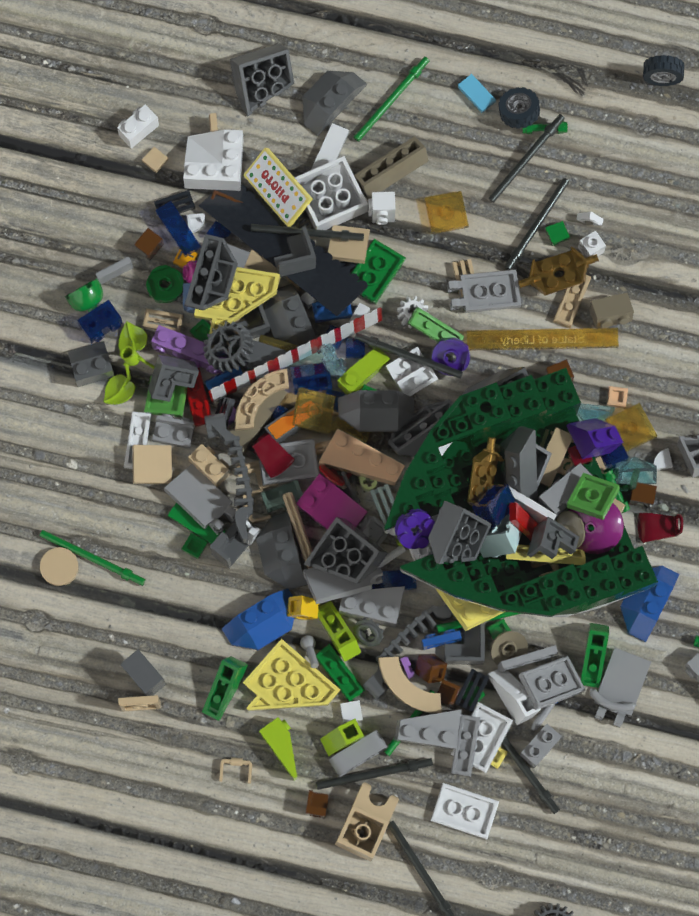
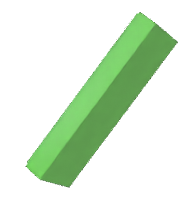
(431, 326)

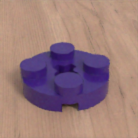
(455, 346)
(410, 520)

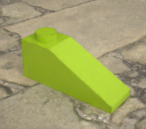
(362, 371)
(338, 631)
(279, 740)

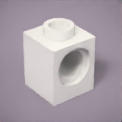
(592, 245)

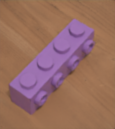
(181, 347)

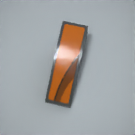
(282, 427)

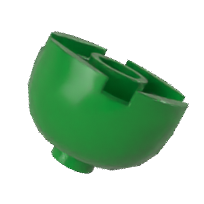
(86, 296)

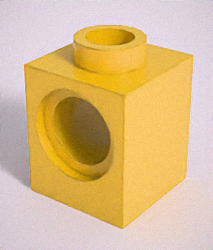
(302, 608)

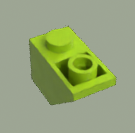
(342, 737)

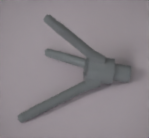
(351, 490)

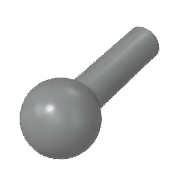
(308, 644)

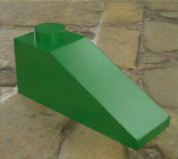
(594, 654)
(224, 687)

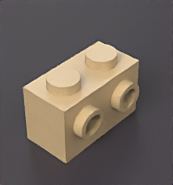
(209, 465)

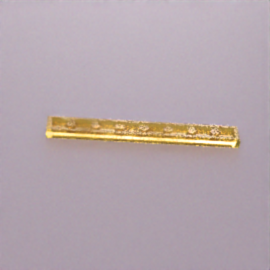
(542, 339)

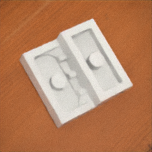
(409, 375)

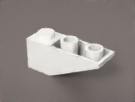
(513, 696)

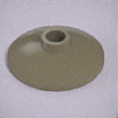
(573, 523)
(517, 646)

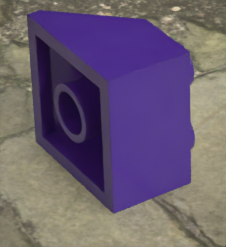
(594, 437)

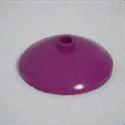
(605, 533)

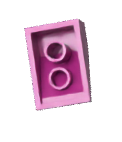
(326, 501)

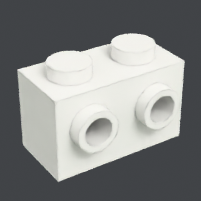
(137, 126)
(382, 207)

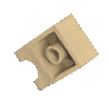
(369, 818)

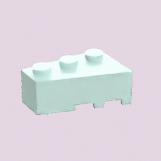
(501, 539)

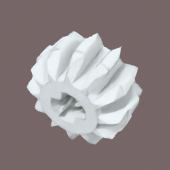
(404, 310)

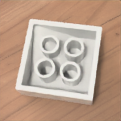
(214, 160)
(333, 193)

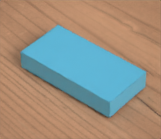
(476, 93)

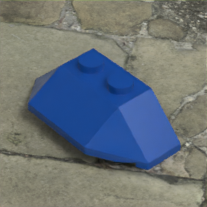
(644, 608)
(261, 622)

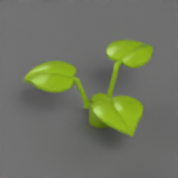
(119, 388)

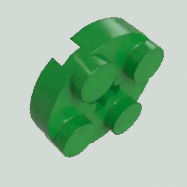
(162, 294)

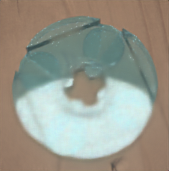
(331, 361)

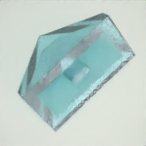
(589, 411)
(647, 474)

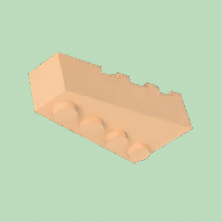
(360, 459)

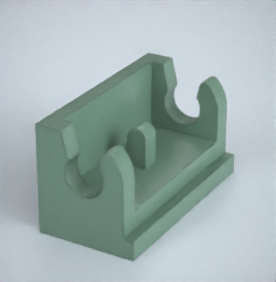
(273, 498)

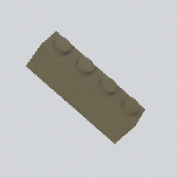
(392, 167)
(261, 419)

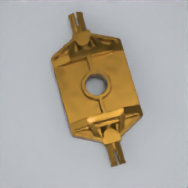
(570, 262)
(483, 472)

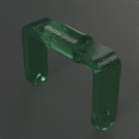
(633, 483)

